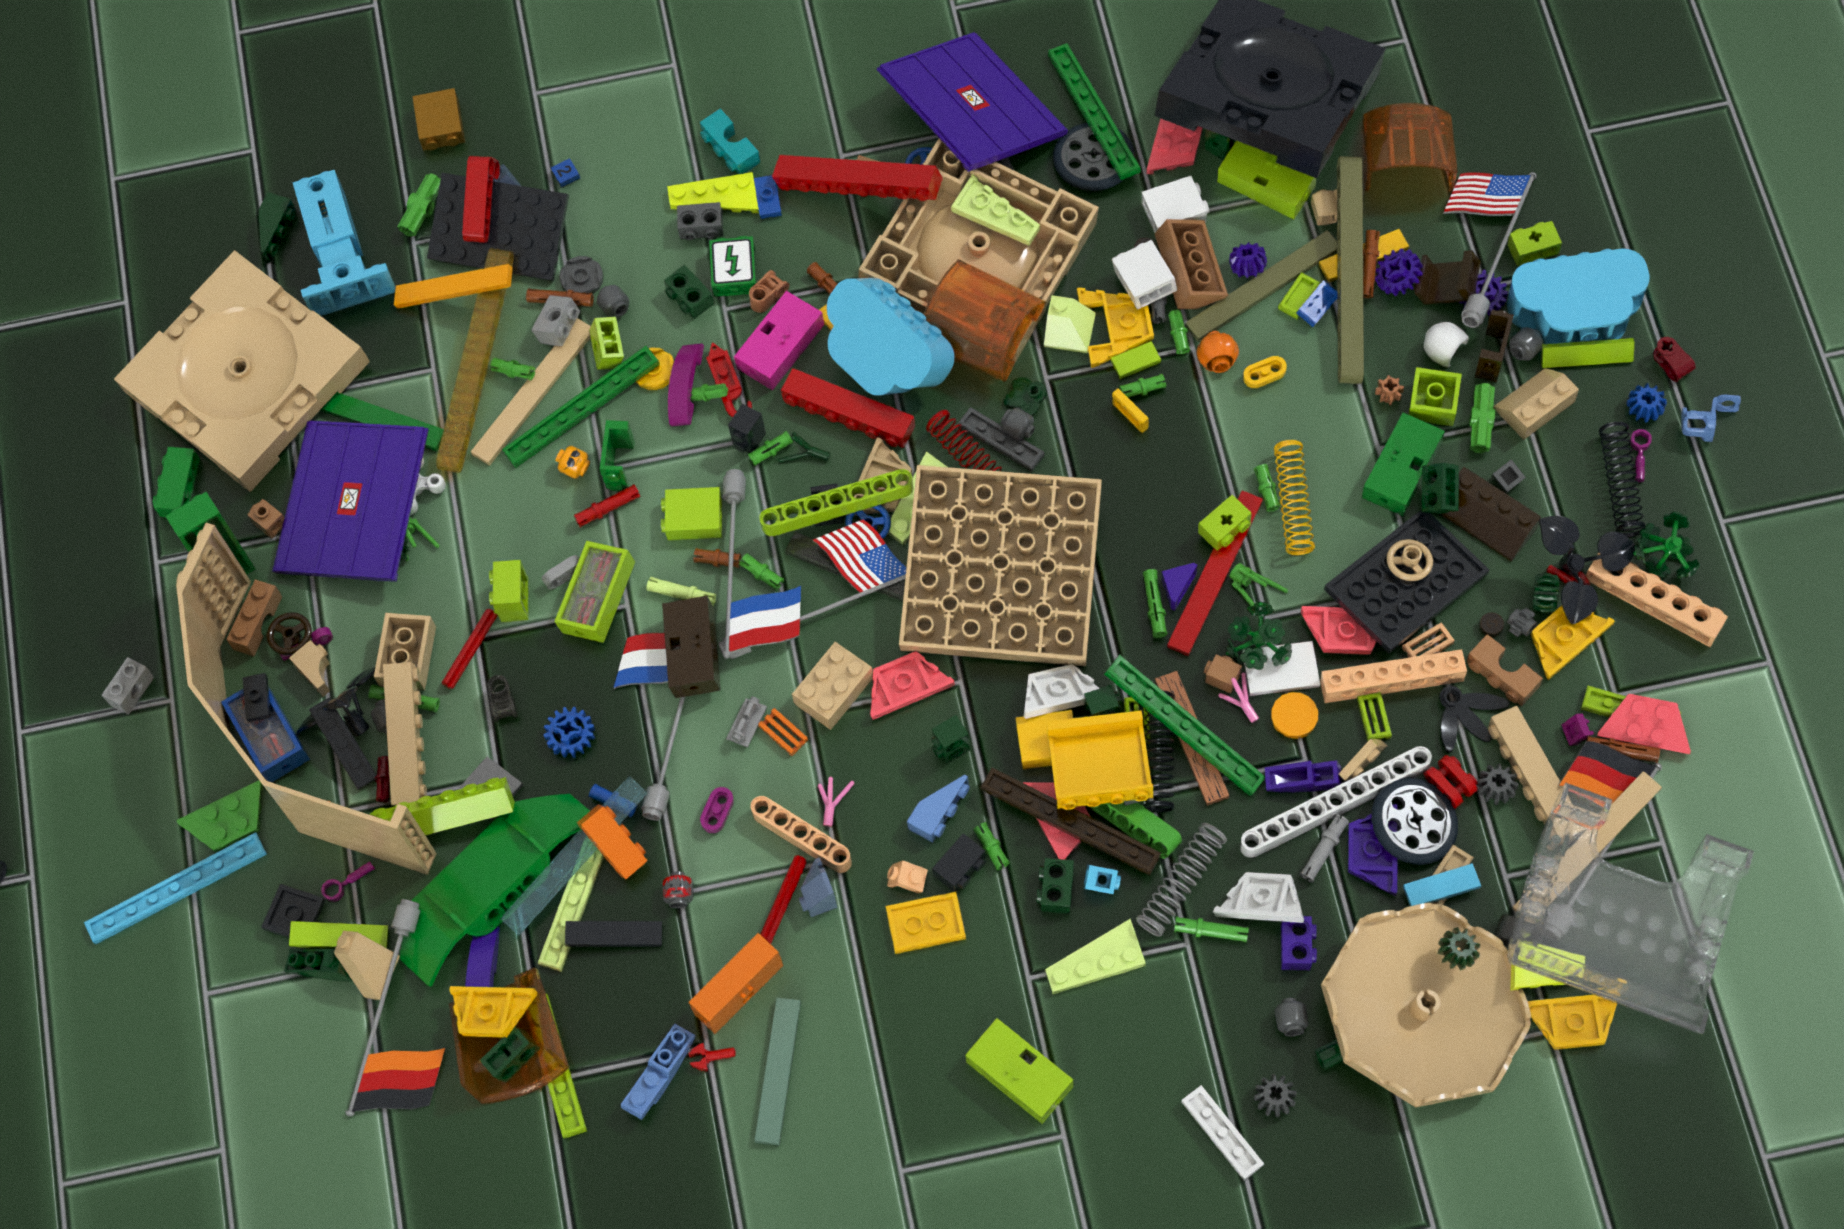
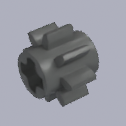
(1522, 622)

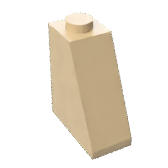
(364, 962)

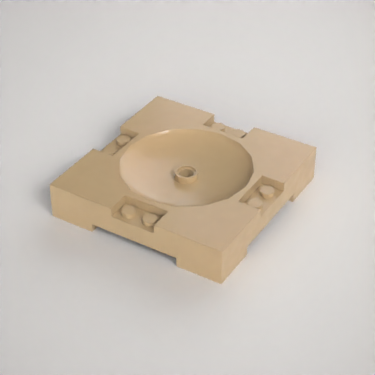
(930, 238)
(234, 324)

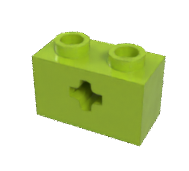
(1534, 243)
(606, 343)
(1227, 513)

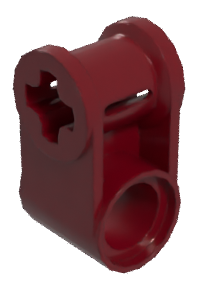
(1674, 359)

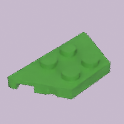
(226, 819)

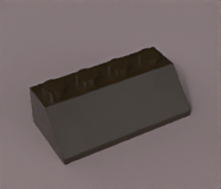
(1492, 516)

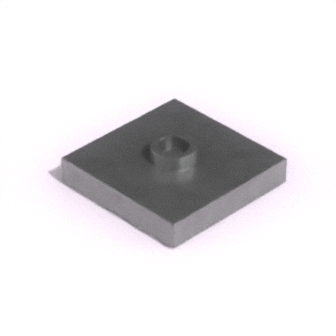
(489, 769)

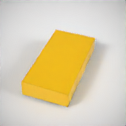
(1130, 410)

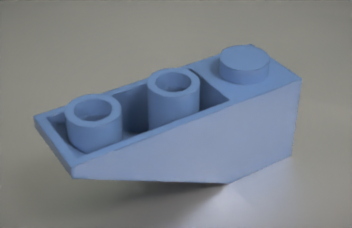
(933, 811)

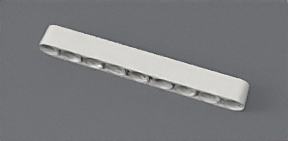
(1328, 810)

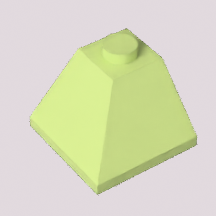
(1068, 325)

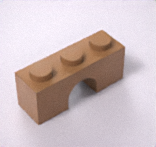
(246, 631)
(1516, 685)

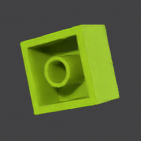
(1435, 396)
(509, 591)

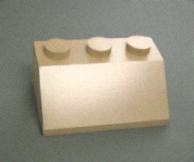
(1537, 402)

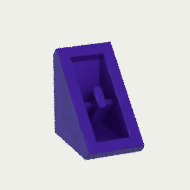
(1177, 581)

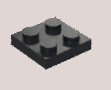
(290, 906)

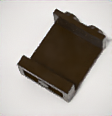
(1448, 280)
(1490, 361)

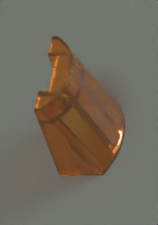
(1408, 138)
(982, 318)
(537, 1072)

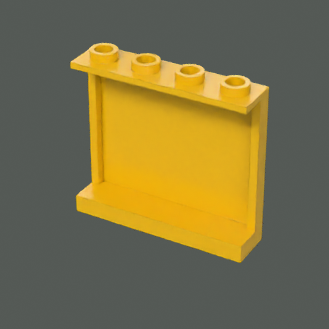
(1099, 760)

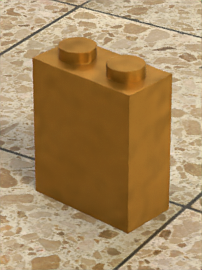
(438, 119)

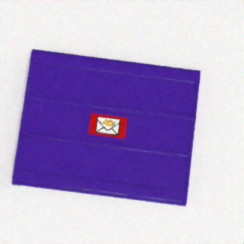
(972, 101)
(351, 500)

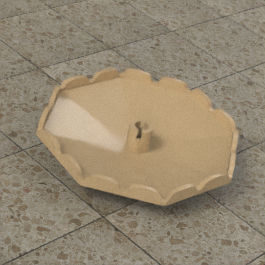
(1416, 1021)

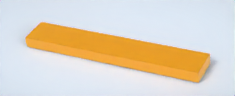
(453, 286)

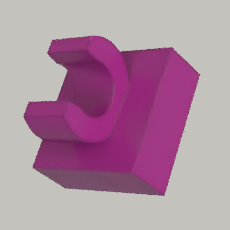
(1576, 729)

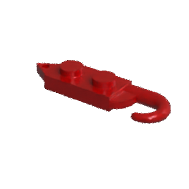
(724, 373)

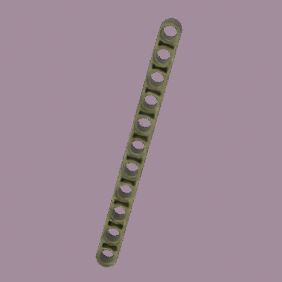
(1350, 270)

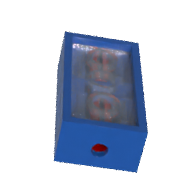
(269, 740)

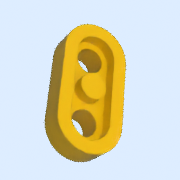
(1263, 372)

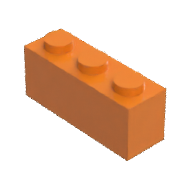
(613, 841)

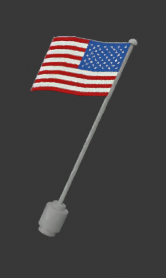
(1488, 196)
(860, 559)

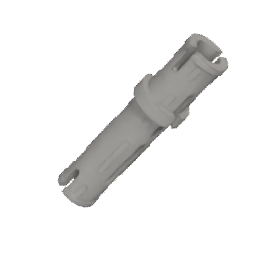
(1329, 839)

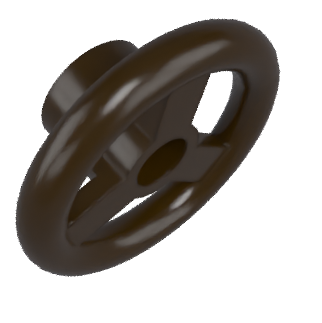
(291, 641)

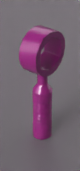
(1640, 459)
(320, 636)
(351, 878)

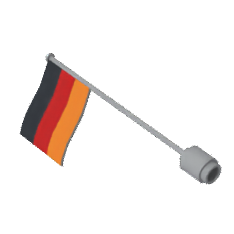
(1605, 772)
(396, 1077)

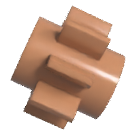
(1389, 384)

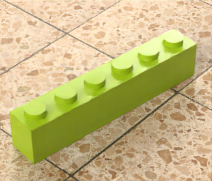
(458, 806)

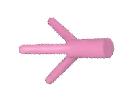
(1244, 704)
(829, 805)

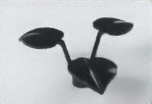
(1558, 538)
(352, 719)

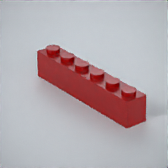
(848, 408)

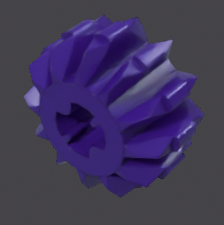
(1248, 260)

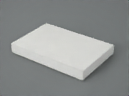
(1296, 674)

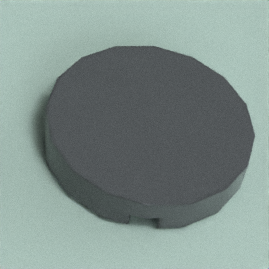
(581, 275)

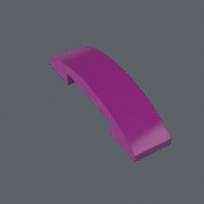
(680, 384)

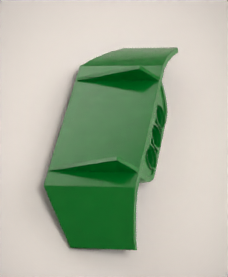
(487, 879)

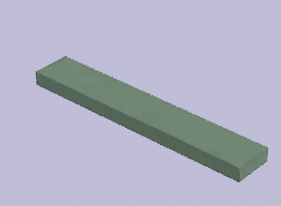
(777, 1071)

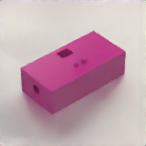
(779, 340)

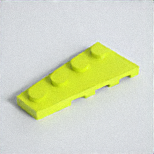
(733, 193)

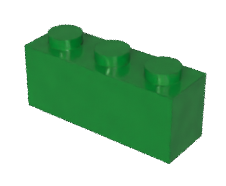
(176, 480)

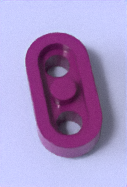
(717, 811)

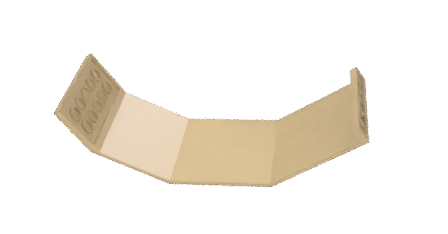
(208, 601)

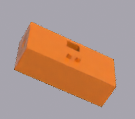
(736, 983)

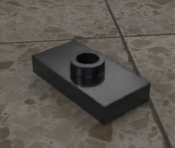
(256, 697)

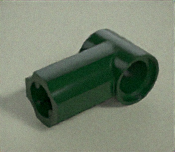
(1329, 1055)

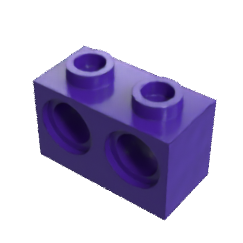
(1291, 942)

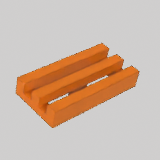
(770, 719)

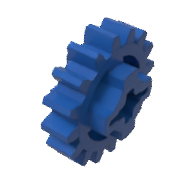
(575, 739)

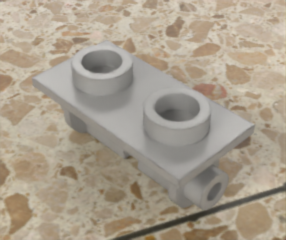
(747, 722)

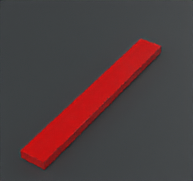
(1209, 585)

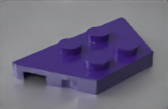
(1369, 858)

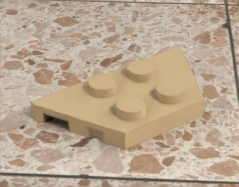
(882, 461)

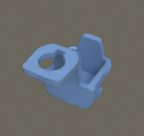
(1708, 417)

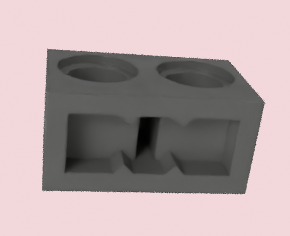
(700, 216)

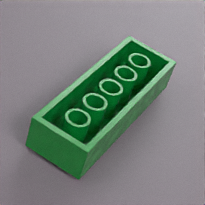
(191, 519)

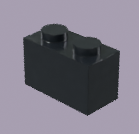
(746, 429)
(959, 863)

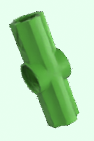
(420, 205)
(1482, 418)

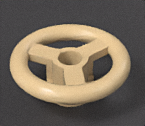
(1414, 550)

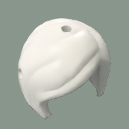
(1442, 342)

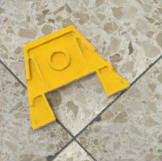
(1125, 324)

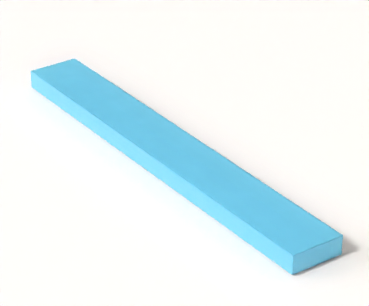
(175, 888)

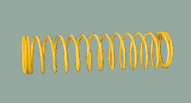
(1294, 542)

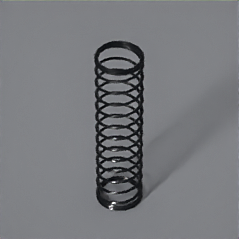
(1636, 522)
(1170, 805)

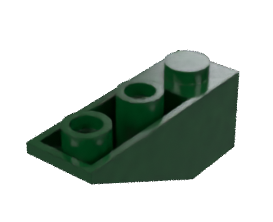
(274, 219)
(316, 964)

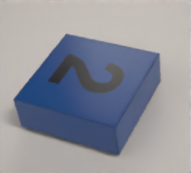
(565, 172)

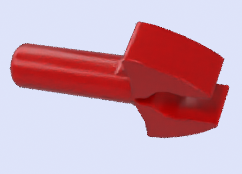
(1564, 577)
(709, 1056)

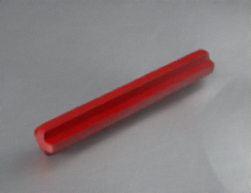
(469, 649)
(783, 898)

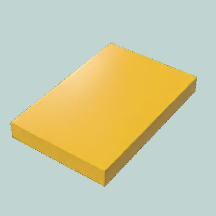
(925, 922)

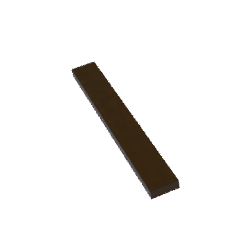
(1071, 821)

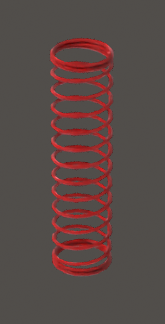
(945, 421)

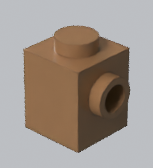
(266, 518)
(1221, 671)

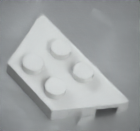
(1056, 690)
(1262, 898)

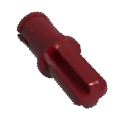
(383, 780)

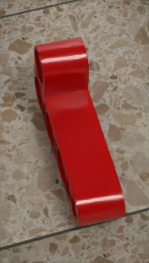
(478, 197)

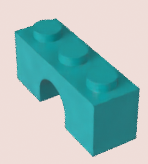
(739, 155)

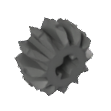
(1489, 787)
(1264, 1094)

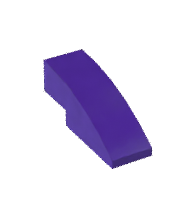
(1303, 777)
(483, 960)

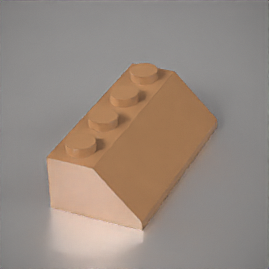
(1192, 262)

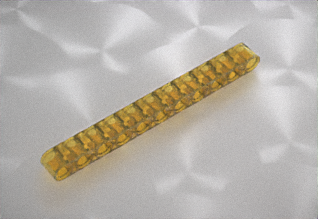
(472, 371)

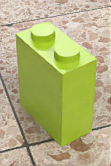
(692, 513)

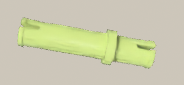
(677, 590)

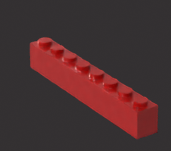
(857, 177)

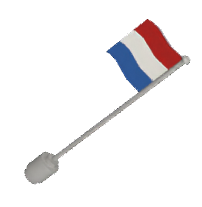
(758, 618)
(646, 663)

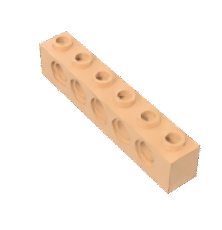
(1661, 608)
(1393, 676)

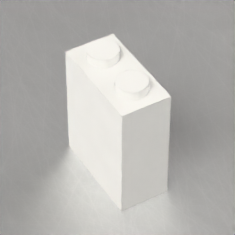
(1174, 201)
(1144, 274)

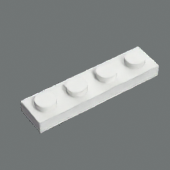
(1222, 1133)

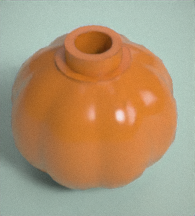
(1217, 352)

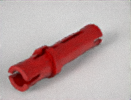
(603, 507)

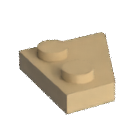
(1366, 755)

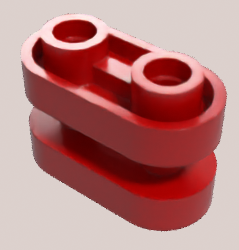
(1451, 768)

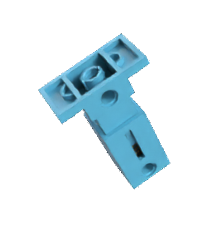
(336, 248)

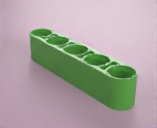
(1141, 826)

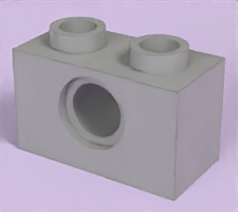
(556, 320)
(127, 686)

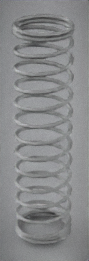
(1204, 833)

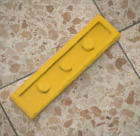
(1387, 243)

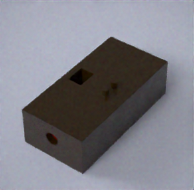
(691, 647)

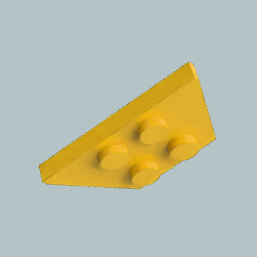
(1560, 641)
(490, 1009)
(1573, 1020)

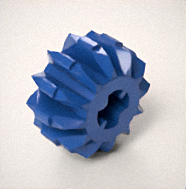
(1654, 400)

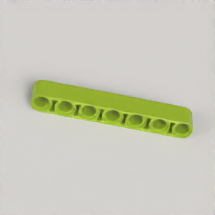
(828, 510)

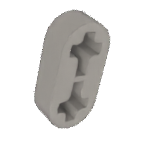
(560, 573)

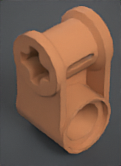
(770, 289)

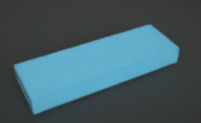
(1442, 885)

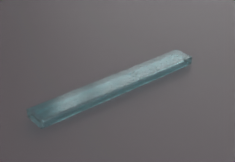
(568, 862)

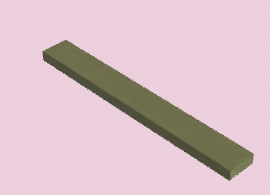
(1262, 286)

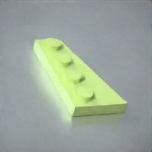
(988, 209)
(902, 516)
(1102, 958)

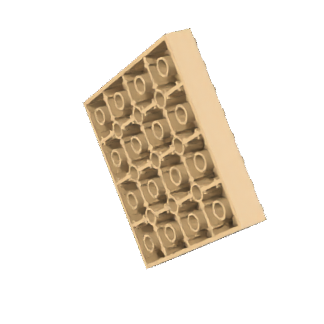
(1000, 565)

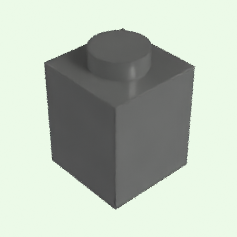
(1508, 476)

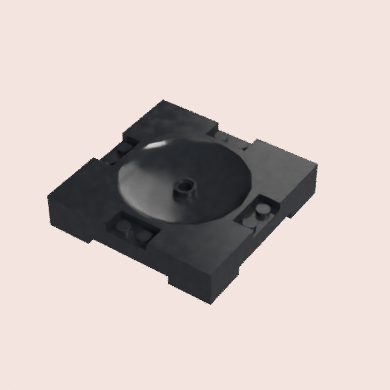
(1270, 82)

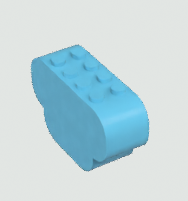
(1579, 295)
(884, 339)

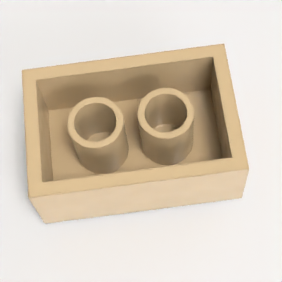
(406, 640)
(832, 685)

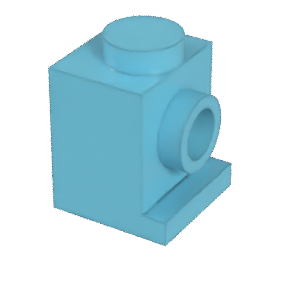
(1091, 879)

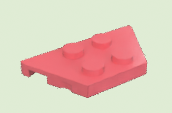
(1173, 147)
(1337, 630)
(905, 683)
(1647, 723)
(1060, 841)

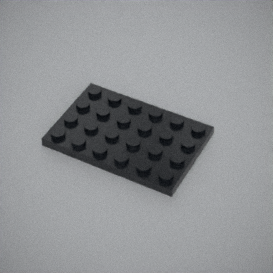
(520, 221)
(1398, 608)

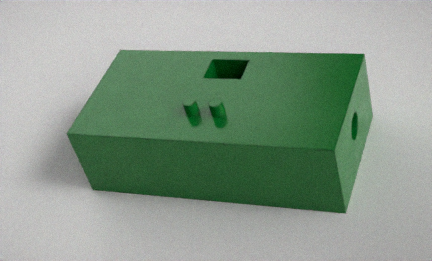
(1400, 464)

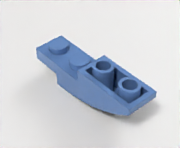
(659, 1072)

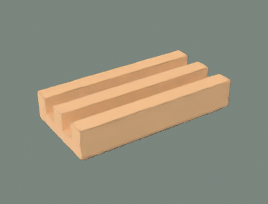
(1445, 634)

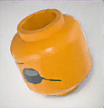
(572, 462)

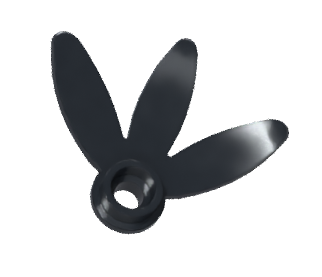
(1469, 719)

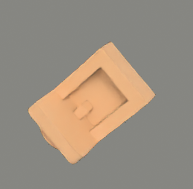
(907, 876)

